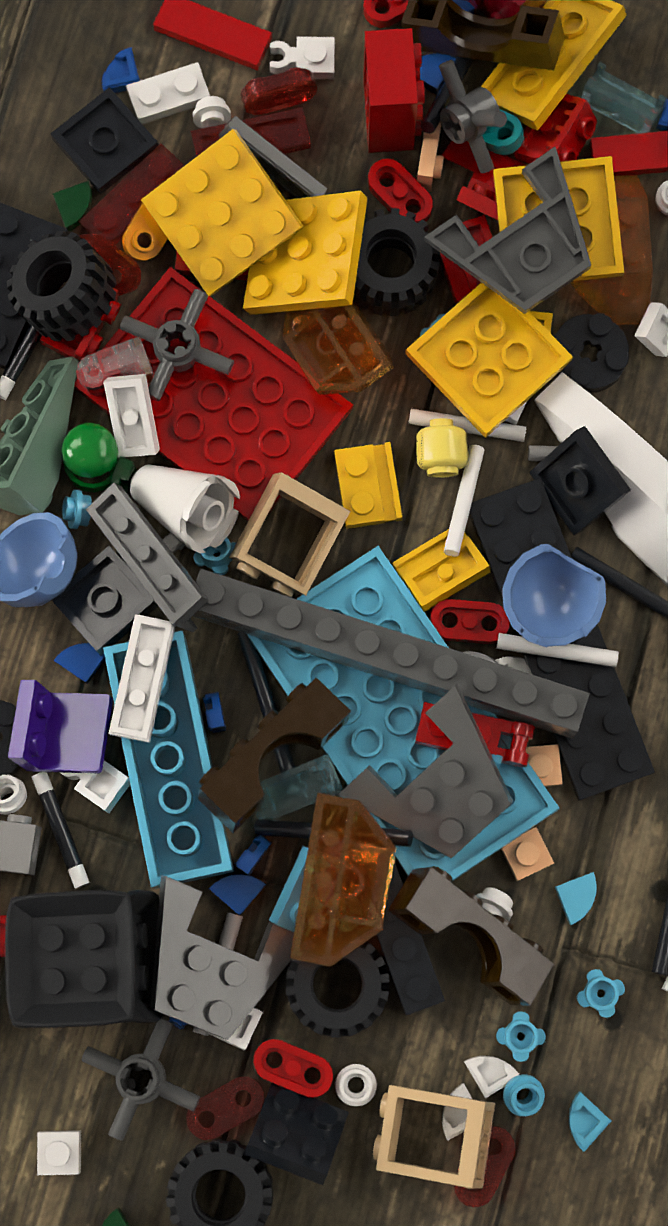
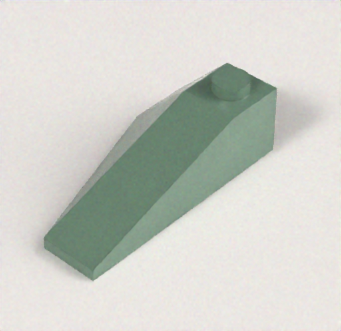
(34, 440)

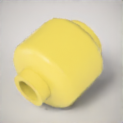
(442, 448)

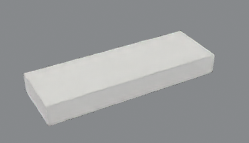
(142, 678)

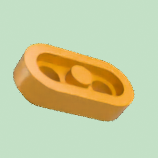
(143, 224)

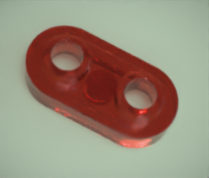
(278, 91)
(117, 260)
(225, 1107)
(495, 1170)

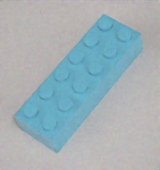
(175, 828)

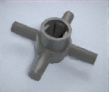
(469, 115)
(183, 358)
(126, 1086)

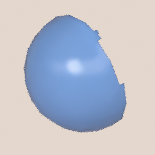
(36, 560)
(552, 597)

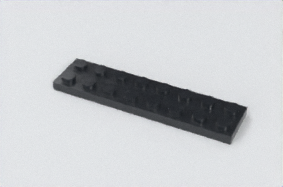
(608, 742)

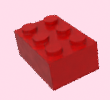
(392, 90)

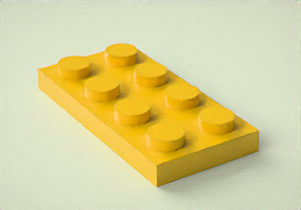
(535, 92)

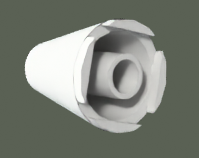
(187, 503)

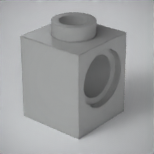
(19, 844)

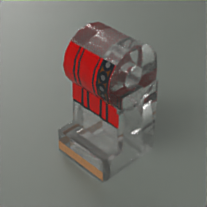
(114, 361)

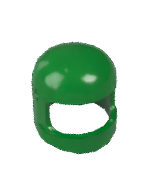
(89, 452)

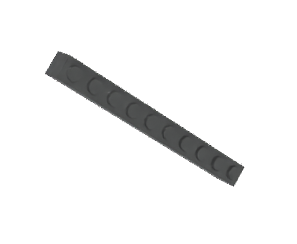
(391, 654)

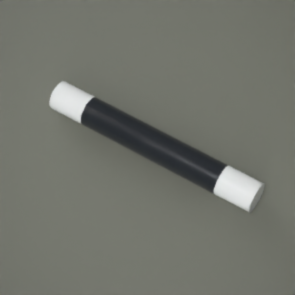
(18, 361)
(60, 830)

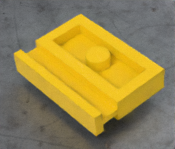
(368, 485)
(437, 576)

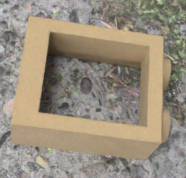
(313, 502)
(474, 1145)

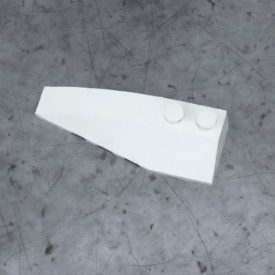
(642, 514)

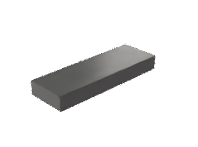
(275, 163)

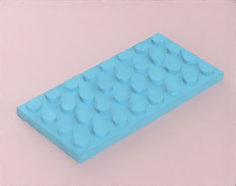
(388, 713)

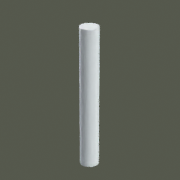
(504, 431)
(464, 501)
(568, 651)

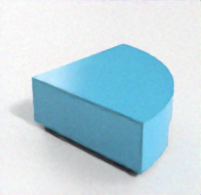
(577, 896)
(585, 1121)

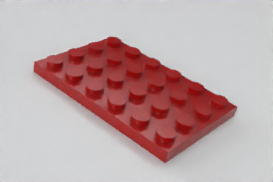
(239, 423)

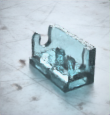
(622, 101)
(298, 787)

